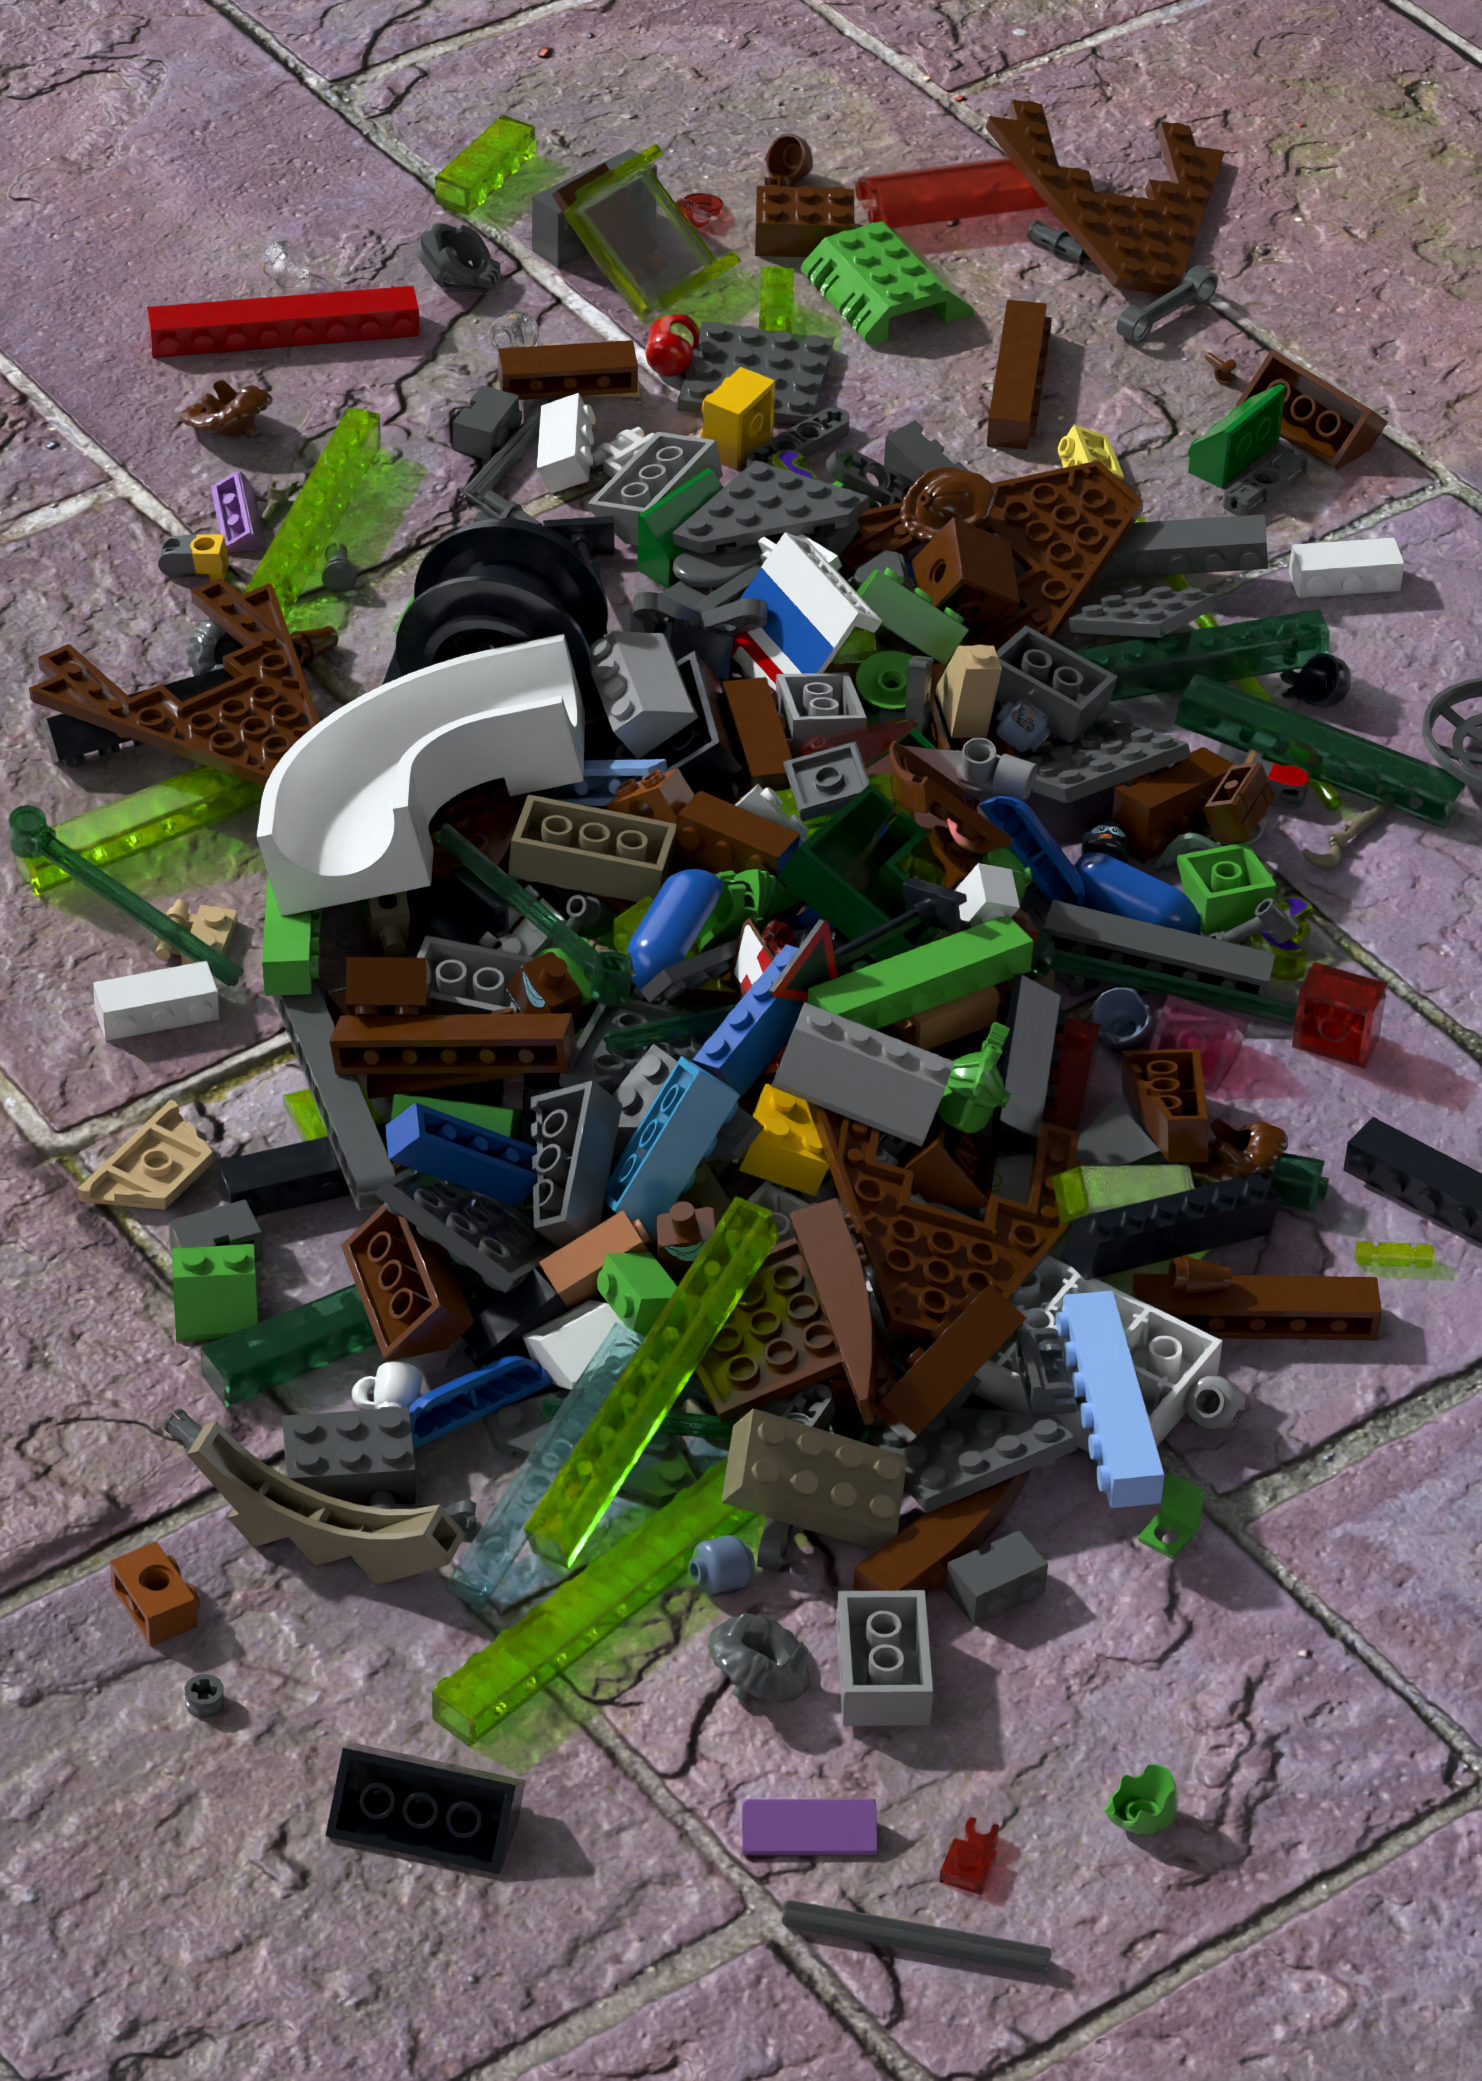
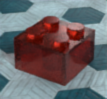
(1339, 1015)

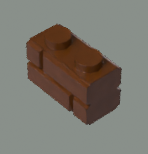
(1239, 803)

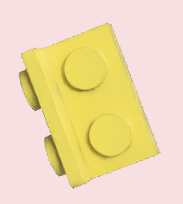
(1088, 446)

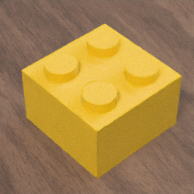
(739, 415)
(788, 1145)

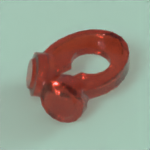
(699, 214)
(777, 935)

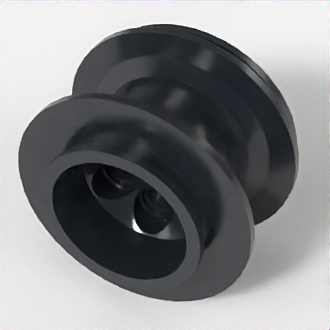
(501, 588)

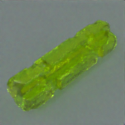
(1394, 1254)

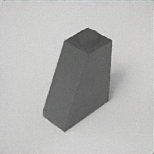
(1116, 1141)

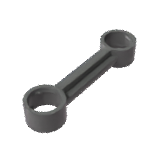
(1137, 322)

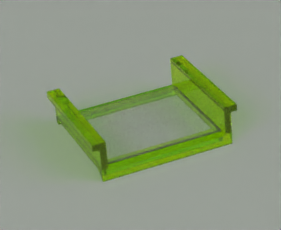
(643, 236)

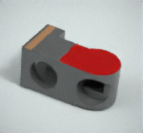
(1287, 782)

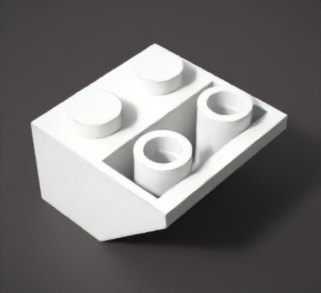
(570, 1341)

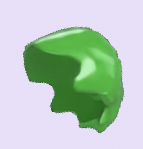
(1144, 1802)

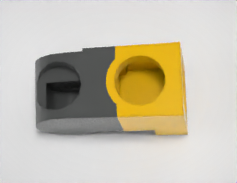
(195, 556)

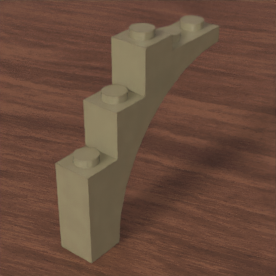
(326, 1529)

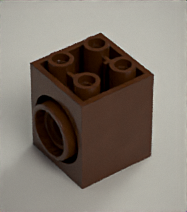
(969, 575)

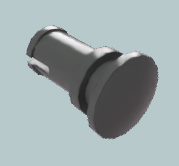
(338, 571)

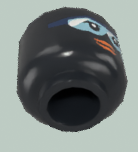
(1107, 838)

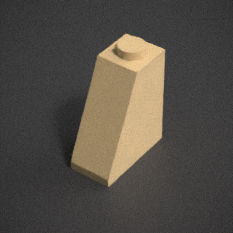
(969, 690)

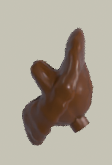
(230, 414)
(945, 495)
(1240, 1151)

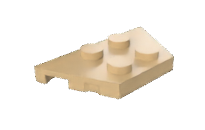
(151, 1165)

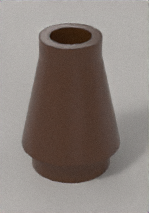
(313, 643)
(1196, 1276)

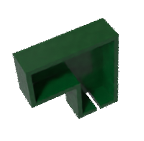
(856, 875)

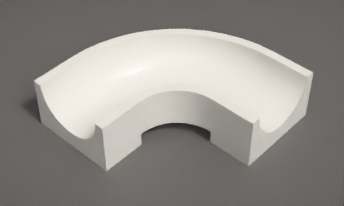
(359, 788)

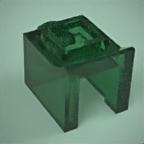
(1299, 1181)

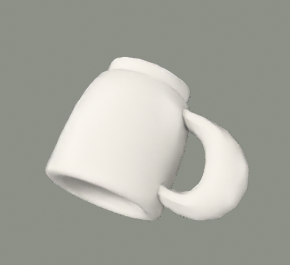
(394, 1386)

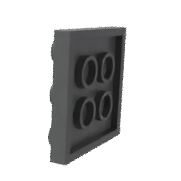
(1143, 612)

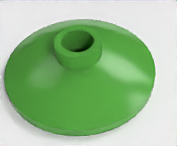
(880, 672)

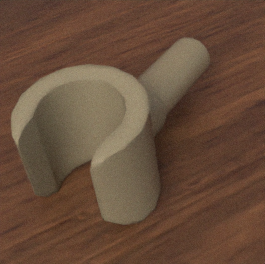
(276, 499)

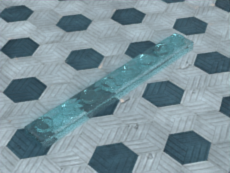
(503, 1532)

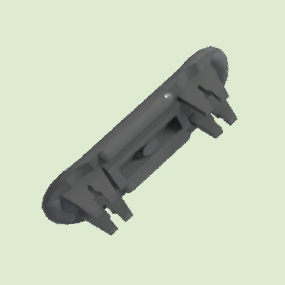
(720, 566)

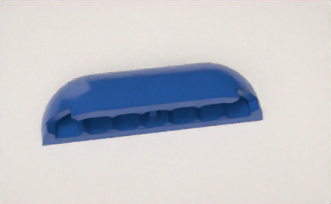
(1036, 849)
(1133, 894)
(673, 922)
(474, 1396)

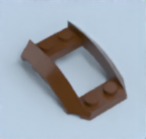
(927, 790)

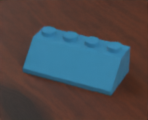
(670, 1144)

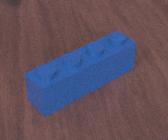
(751, 1031)
(462, 1153)

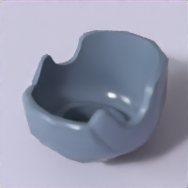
(1122, 1018)

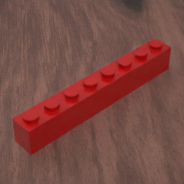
(283, 321)

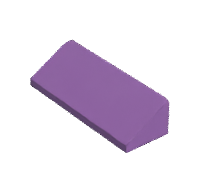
(238, 514)
(809, 1827)

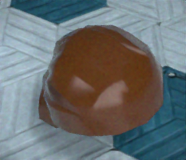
(788, 160)

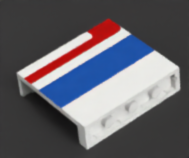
(807, 614)

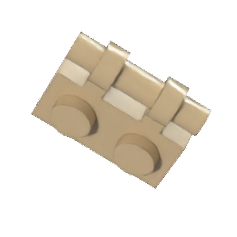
(211, 925)

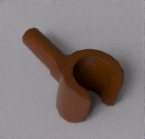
(1223, 369)

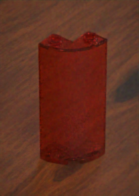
(946, 193)

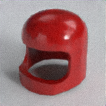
(668, 352)

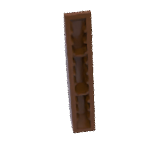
(840, 1287)
(922, 1551)

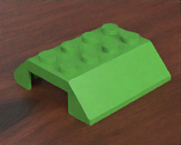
(878, 276)

